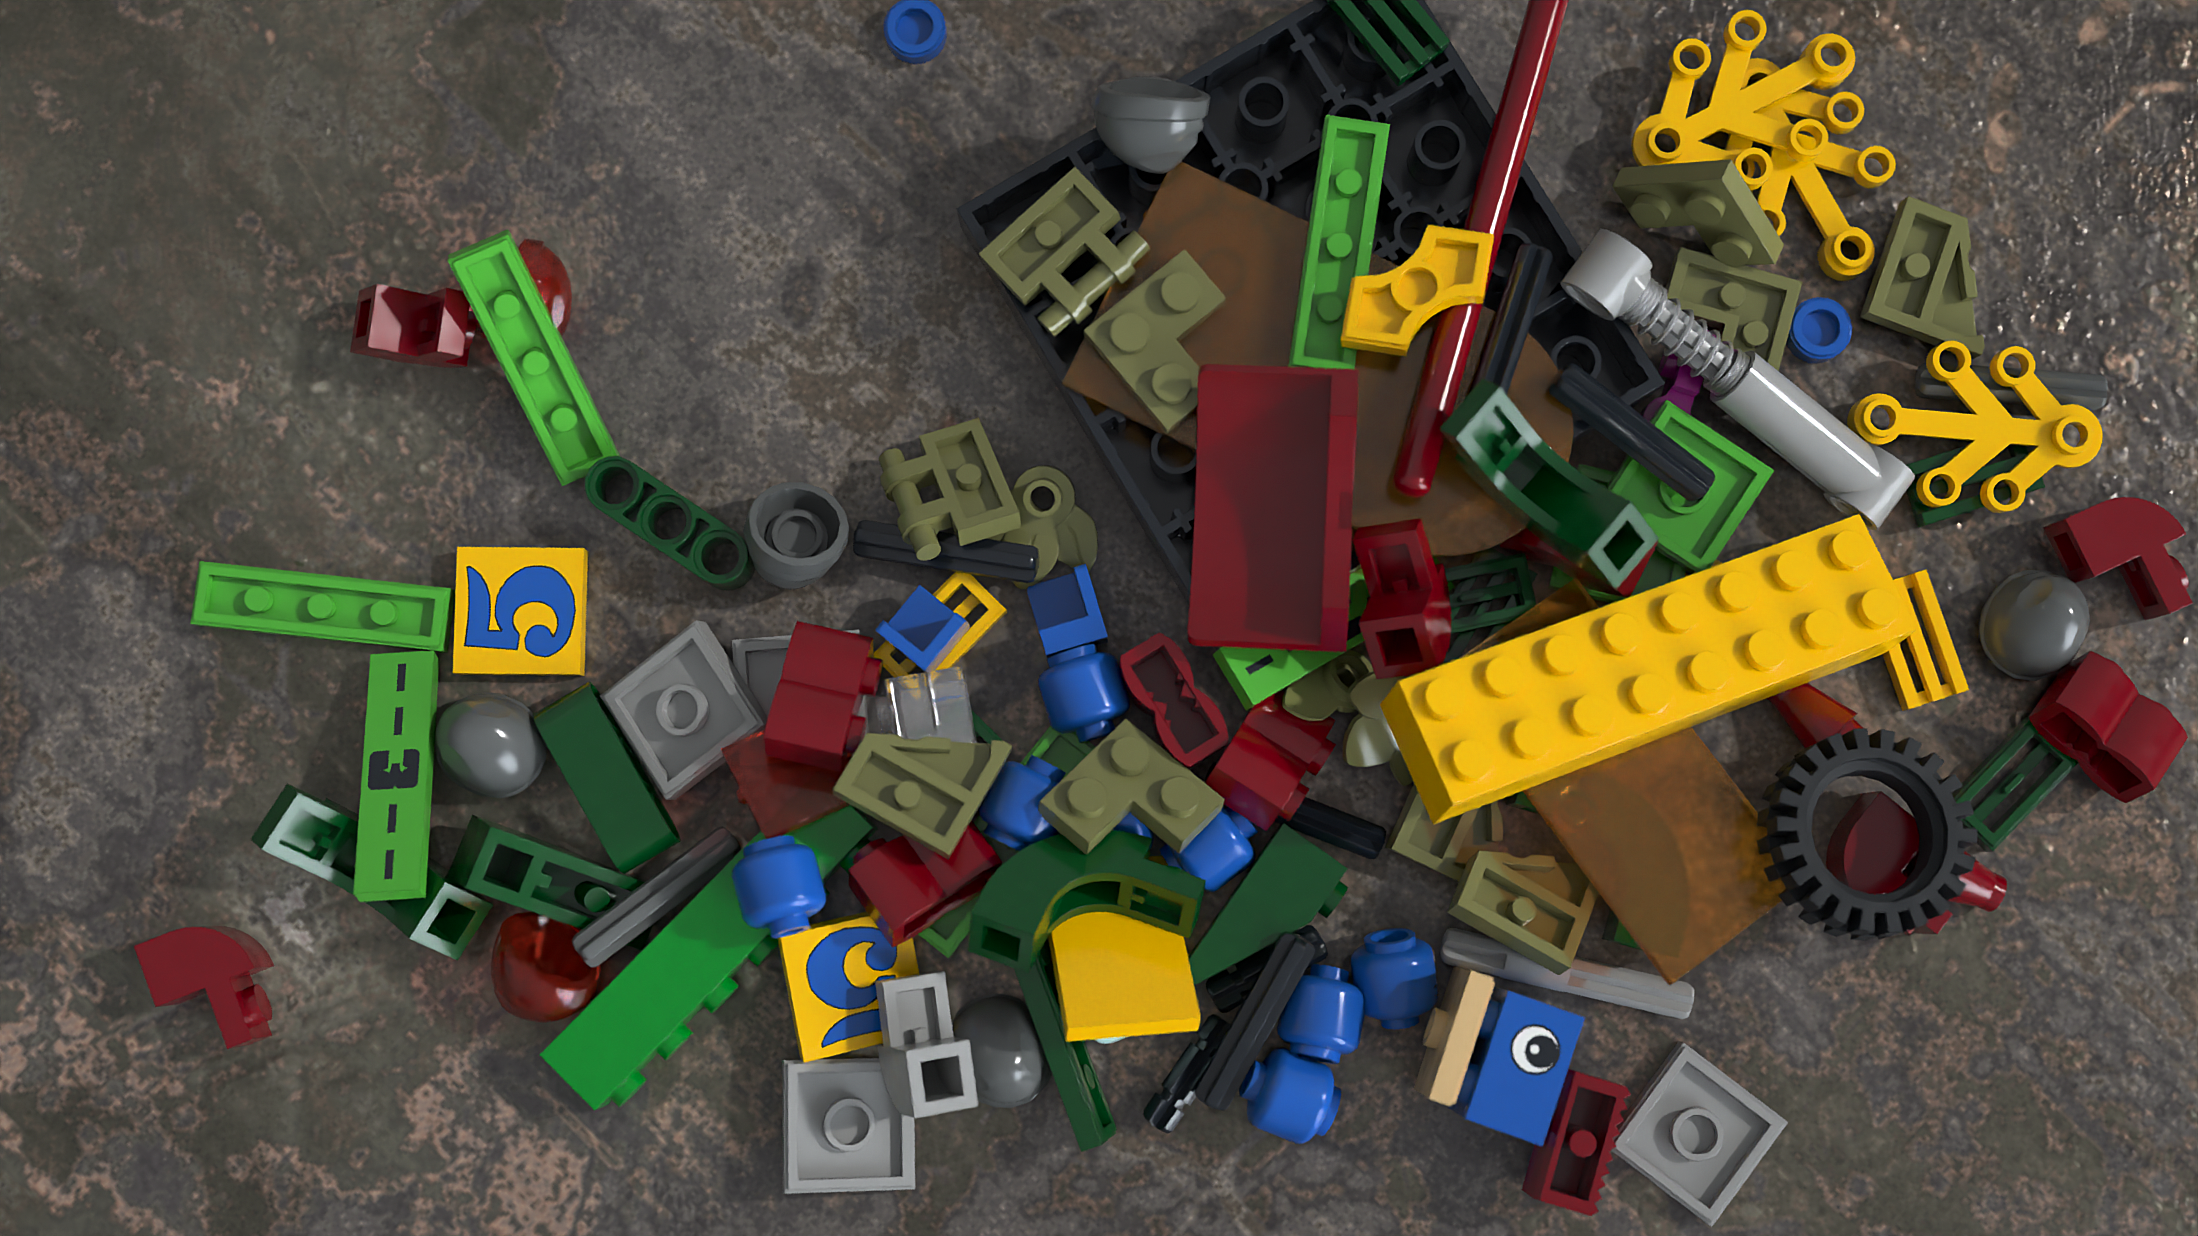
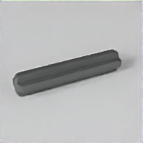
(2066, 387)
(655, 897)

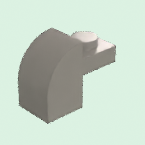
(919, 1057)

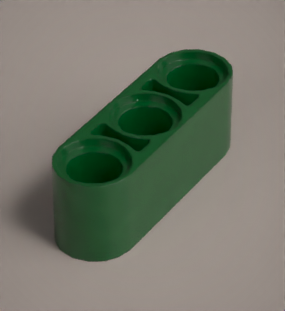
(651, 500)
(606, 778)

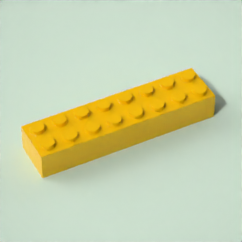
(1645, 667)

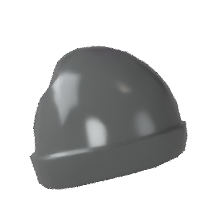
(1149, 120)
(795, 534)
(2033, 624)
(490, 745)
(1004, 1050)

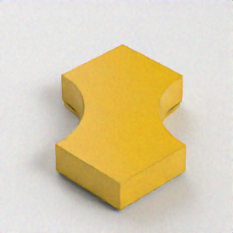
(1392, 306)

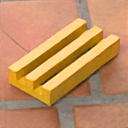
(971, 637)
(1940, 642)

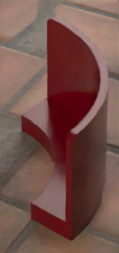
(1273, 507)

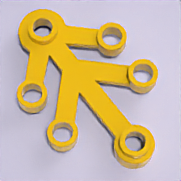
(1734, 109)
(1808, 179)
(1987, 427)

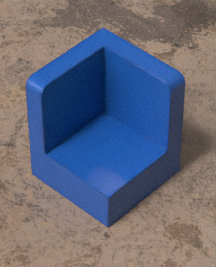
(1067, 612)
(924, 630)

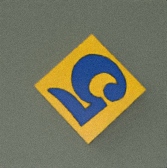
(520, 611)
(833, 985)

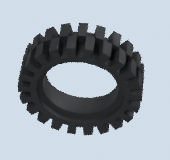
(1928, 798)

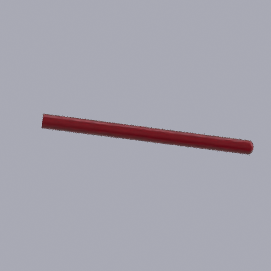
(1486, 214)

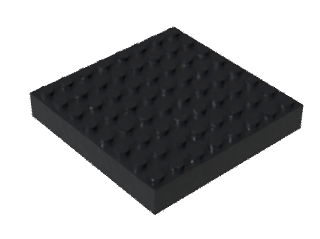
(1267, 141)

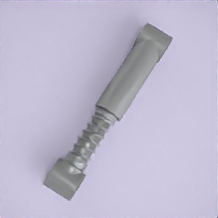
(1857, 477)

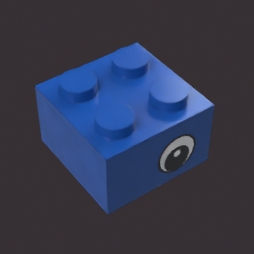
(1518, 1065)

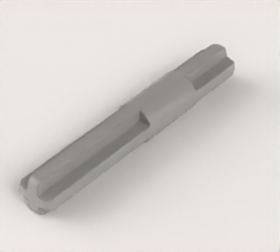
(1584, 977)

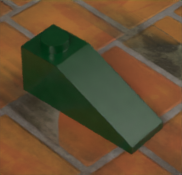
(539, 876)
(1276, 895)

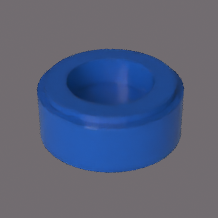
(915, 31)
(1819, 330)

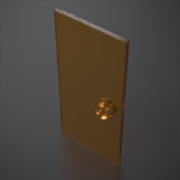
(1656, 830)

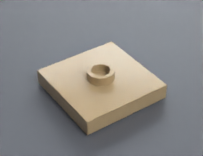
(1452, 1035)

